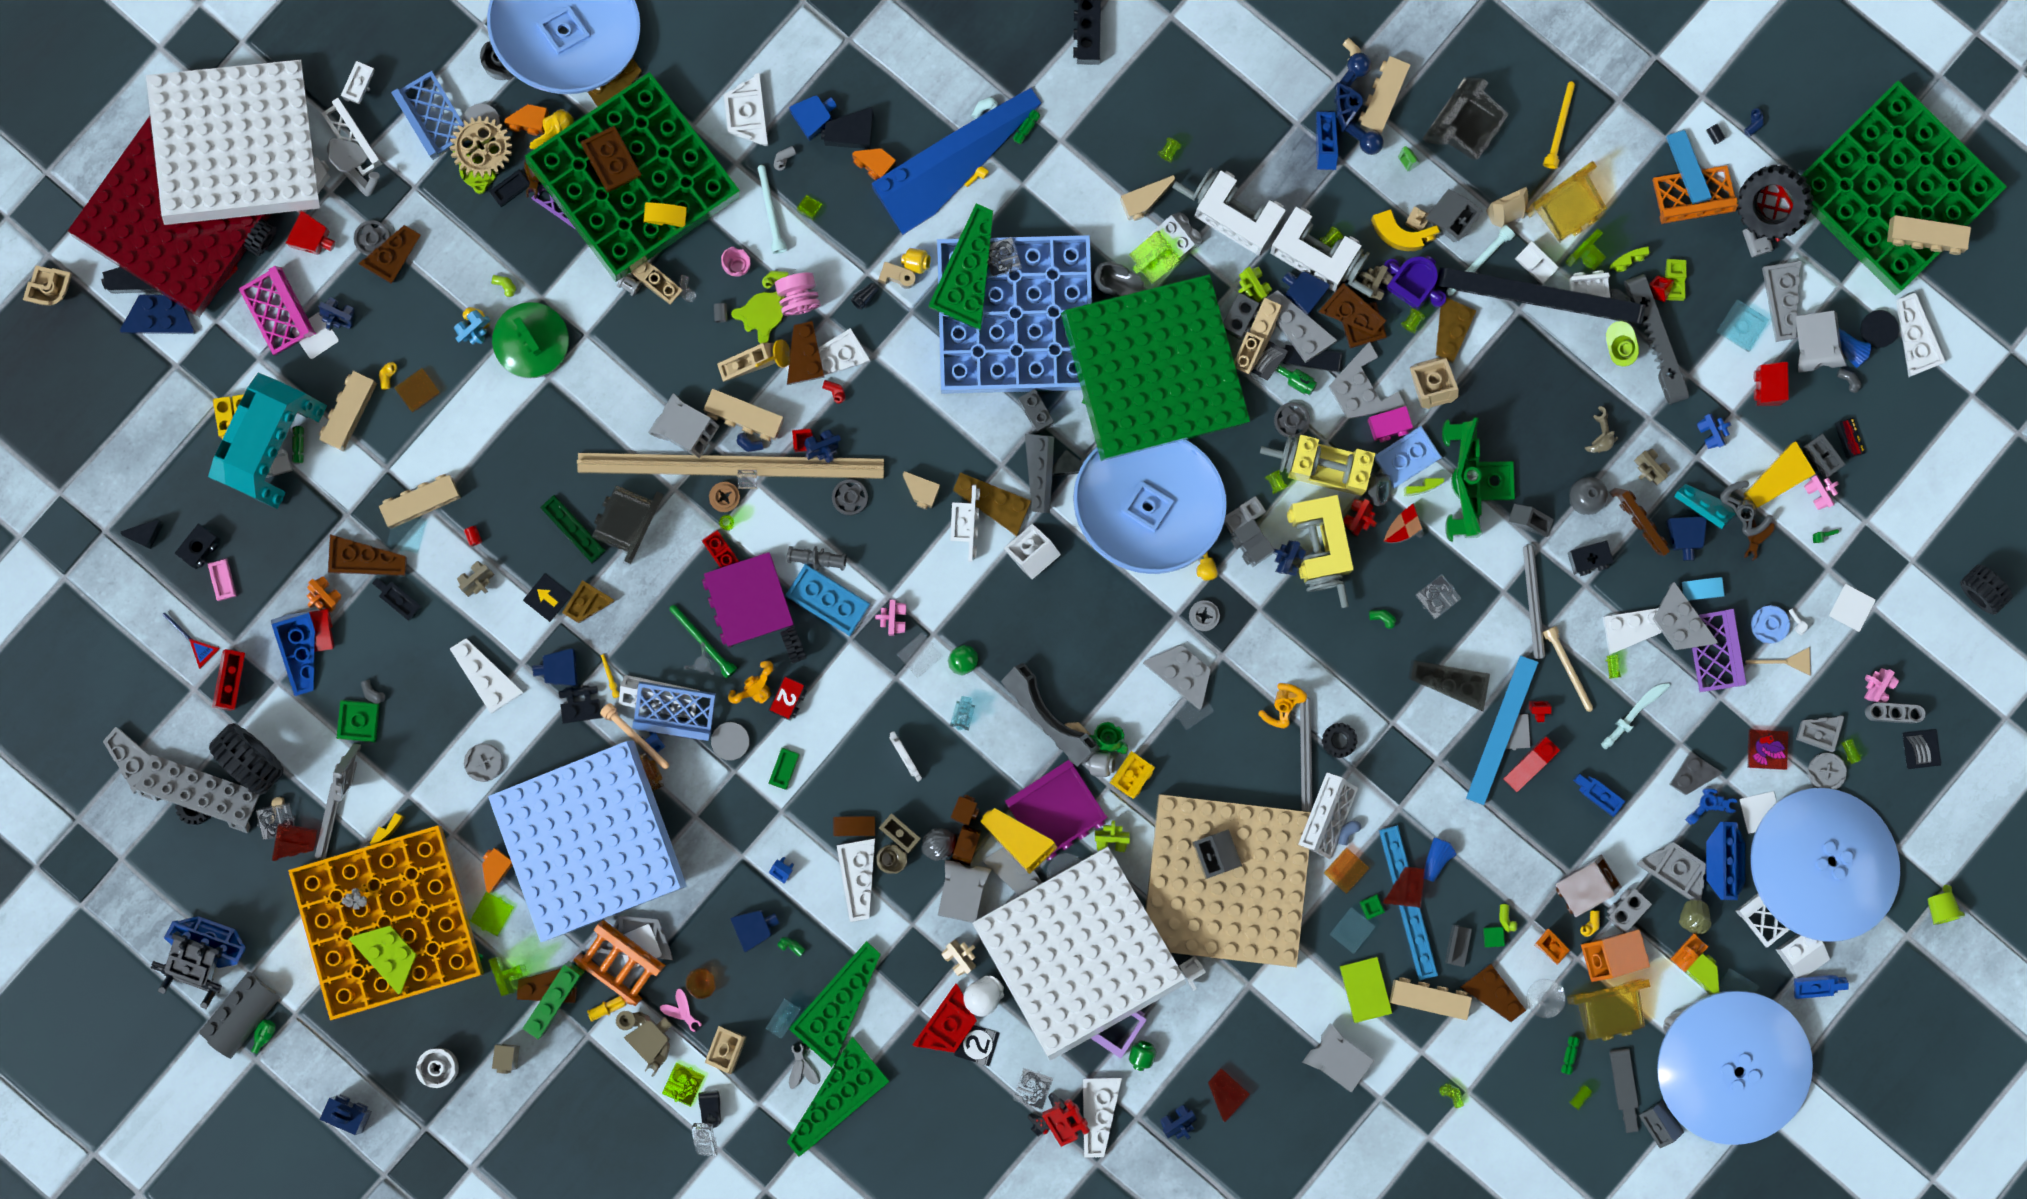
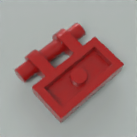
(1061, 1127)

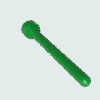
(726, 667)

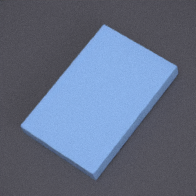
(1407, 456)

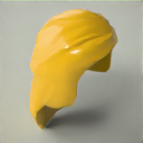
(553, 125)

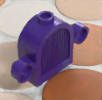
(1415, 281)

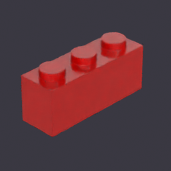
(228, 680)

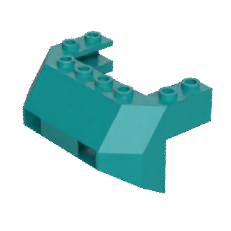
(257, 435)

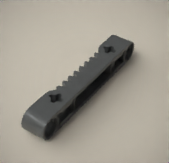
(1673, 387)

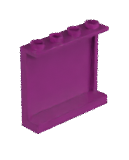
(747, 599)
(1058, 807)

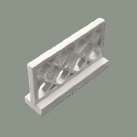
(1324, 808)
(1751, 907)

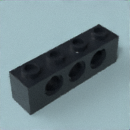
(1091, 54)

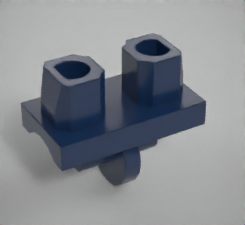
(335, 317)
(823, 449)
(1286, 555)
(1171, 1128)

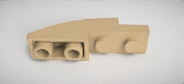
(657, 282)
(1258, 336)

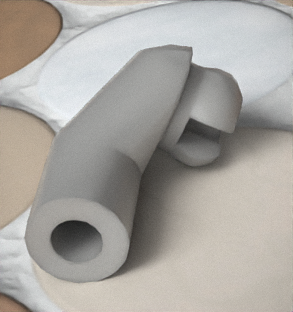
(781, 158)

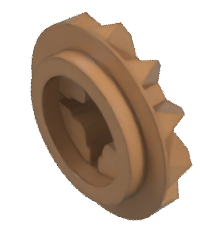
(726, 488)

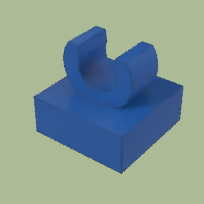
(655, 742)
(780, 870)

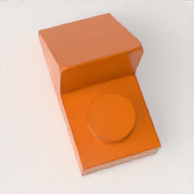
(1552, 946)

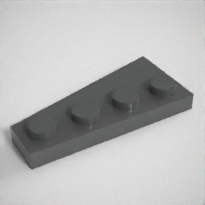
(1040, 463)

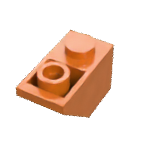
(529, 119)
(875, 161)

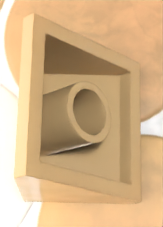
(725, 1050)

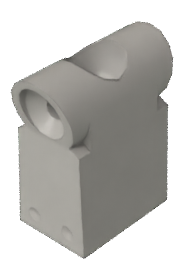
(1819, 341)
(684, 426)
(962, 891)
(1339, 1059)

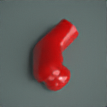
(836, 389)

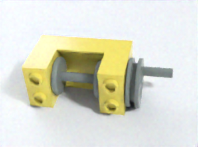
(1324, 465)
(1325, 568)

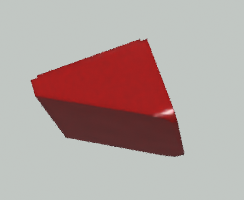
(1661, 288)

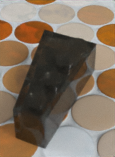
(1458, 683)

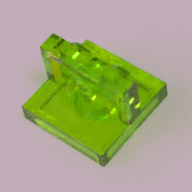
(1588, 252)
(1154, 257)
(504, 976)

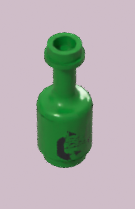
(1298, 380)

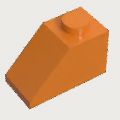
(495, 868)

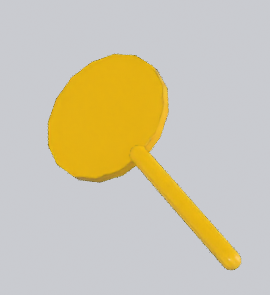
(781, 354)

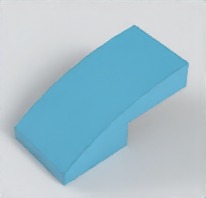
(1703, 589)

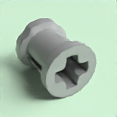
(632, 289)

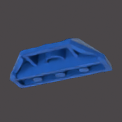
(1726, 861)
(213, 935)

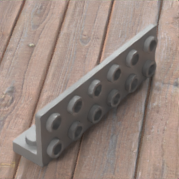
(197, 792)

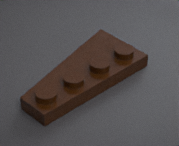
(359, 558)

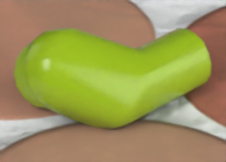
(770, 279)
(506, 283)
(1504, 919)

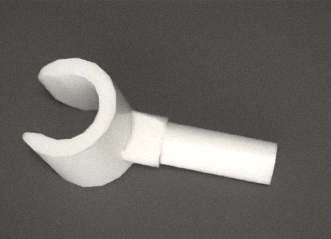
(1802, 626)

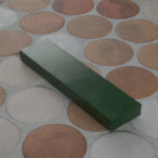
(572, 529)

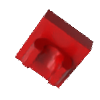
(1540, 708)

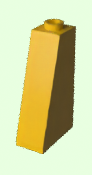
(1783, 474)
(1022, 842)

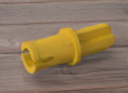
(606, 1008)

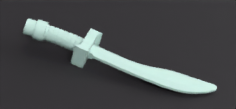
(1623, 725)

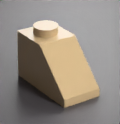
(922, 490)

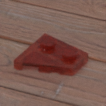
(1407, 889)
(1226, 1093)

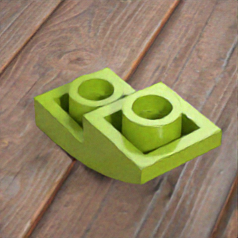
(1624, 261)

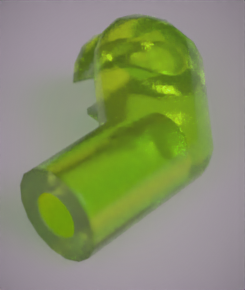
(1452, 1092)

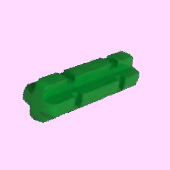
(1026, 127)
(298, 445)
(1570, 1055)

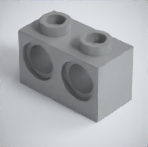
(1631, 914)

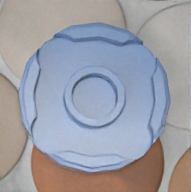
(1770, 624)

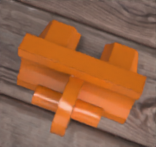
(319, 597)
(1689, 952)

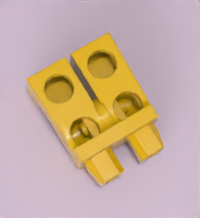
(224, 411)

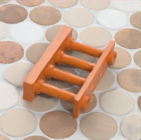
(635, 954)

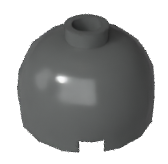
(1588, 495)

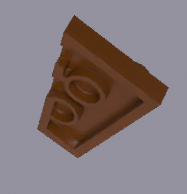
(1352, 310)
(804, 355)

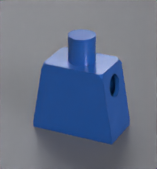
(812, 115)

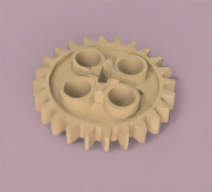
(490, 161)

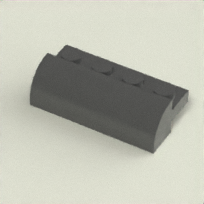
(239, 1015)

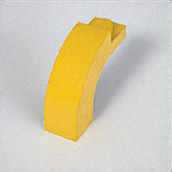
(1398, 238)

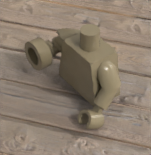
(648, 1038)

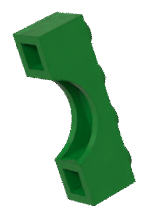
(553, 999)

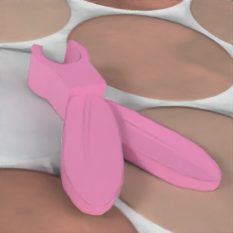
(682, 1011)

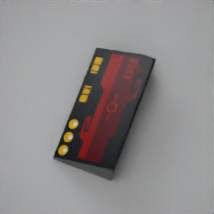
(1850, 438)

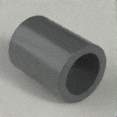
(720, 313)

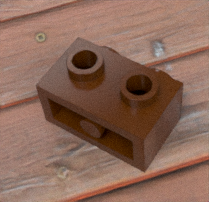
(965, 810)

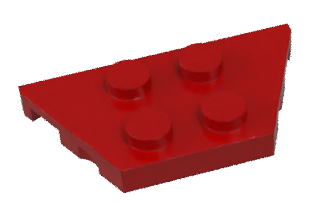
(948, 1024)

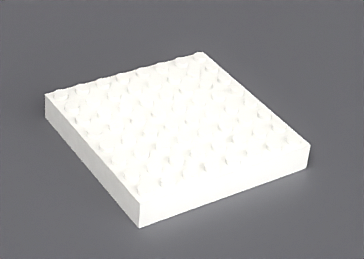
(232, 142)
(1079, 953)

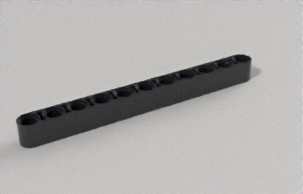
(1541, 295)

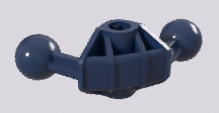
(1358, 66)

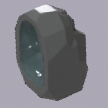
(1379, 488)

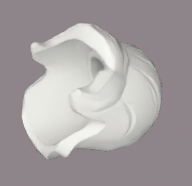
(983, 996)

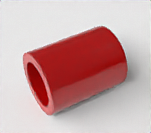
(472, 535)

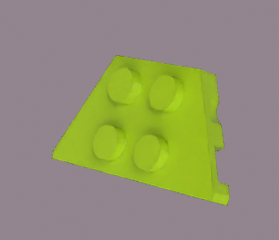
(387, 954)

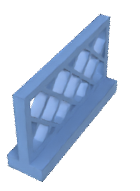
(415, 119)
(673, 727)

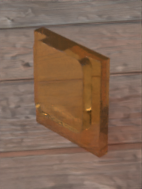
(417, 390)
(1346, 870)

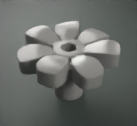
(354, 899)

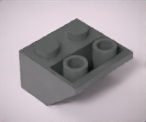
(1453, 215)
(1217, 854)

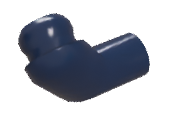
(1756, 122)
(746, 444)

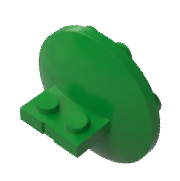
(530, 340)

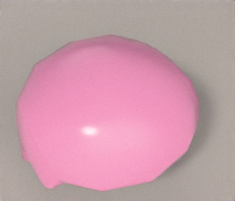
(735, 262)

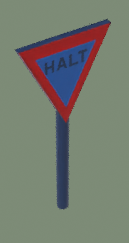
(201, 651)

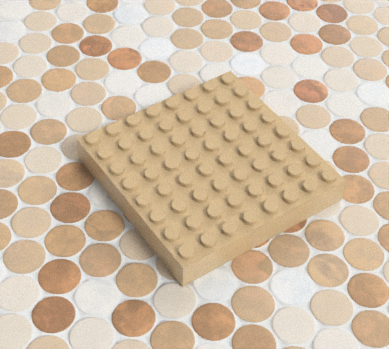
(1241, 912)

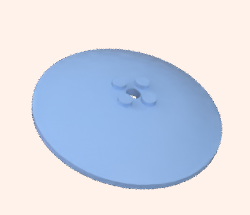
(587, 57)
(1185, 502)
(1794, 870)
(1714, 1040)

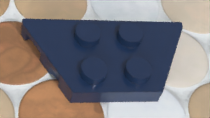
(156, 316)

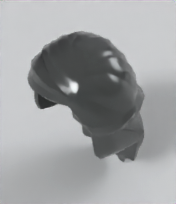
(1116, 279)

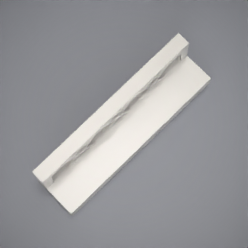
(354, 130)
(630, 686)

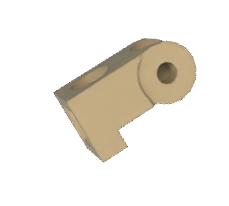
(898, 275)

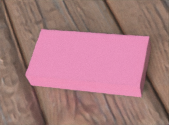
(222, 580)

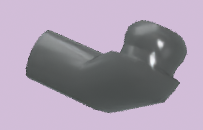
(371, 694)

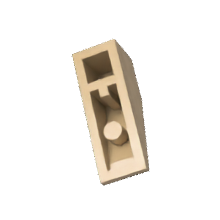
(1143, 199)
(745, 361)

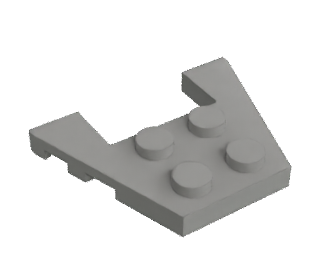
(1355, 391)

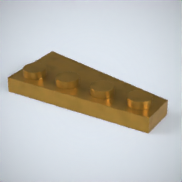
(996, 503)

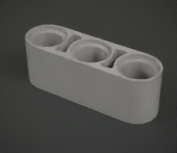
(1903, 709)

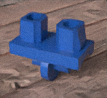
(1717, 439)

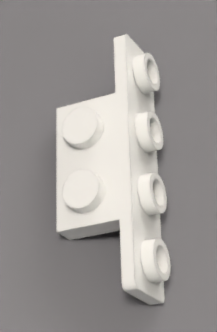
(963, 522)

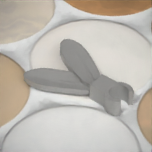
(799, 1067)

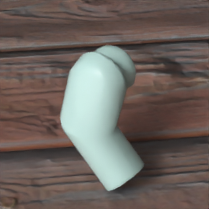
(988, 103)

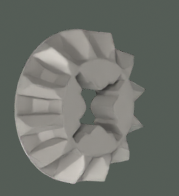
(1212, 611)

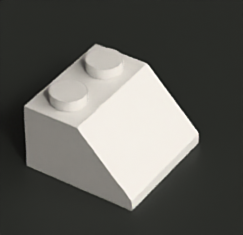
(1032, 551)
(1803, 955)

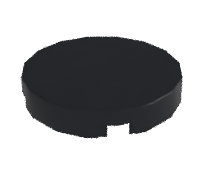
(1879, 328)

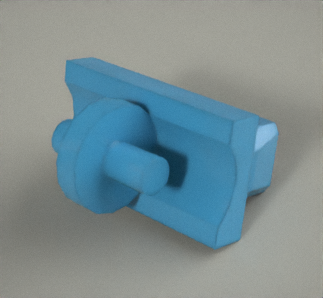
(474, 332)

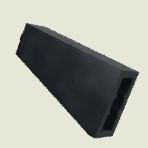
(121, 281)

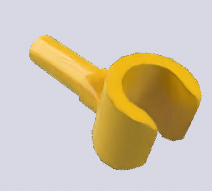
(980, 172)

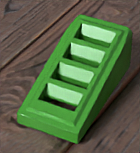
(1408, 158)

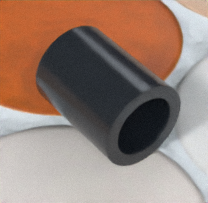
(1715, 134)

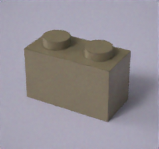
(899, 833)
(505, 1058)

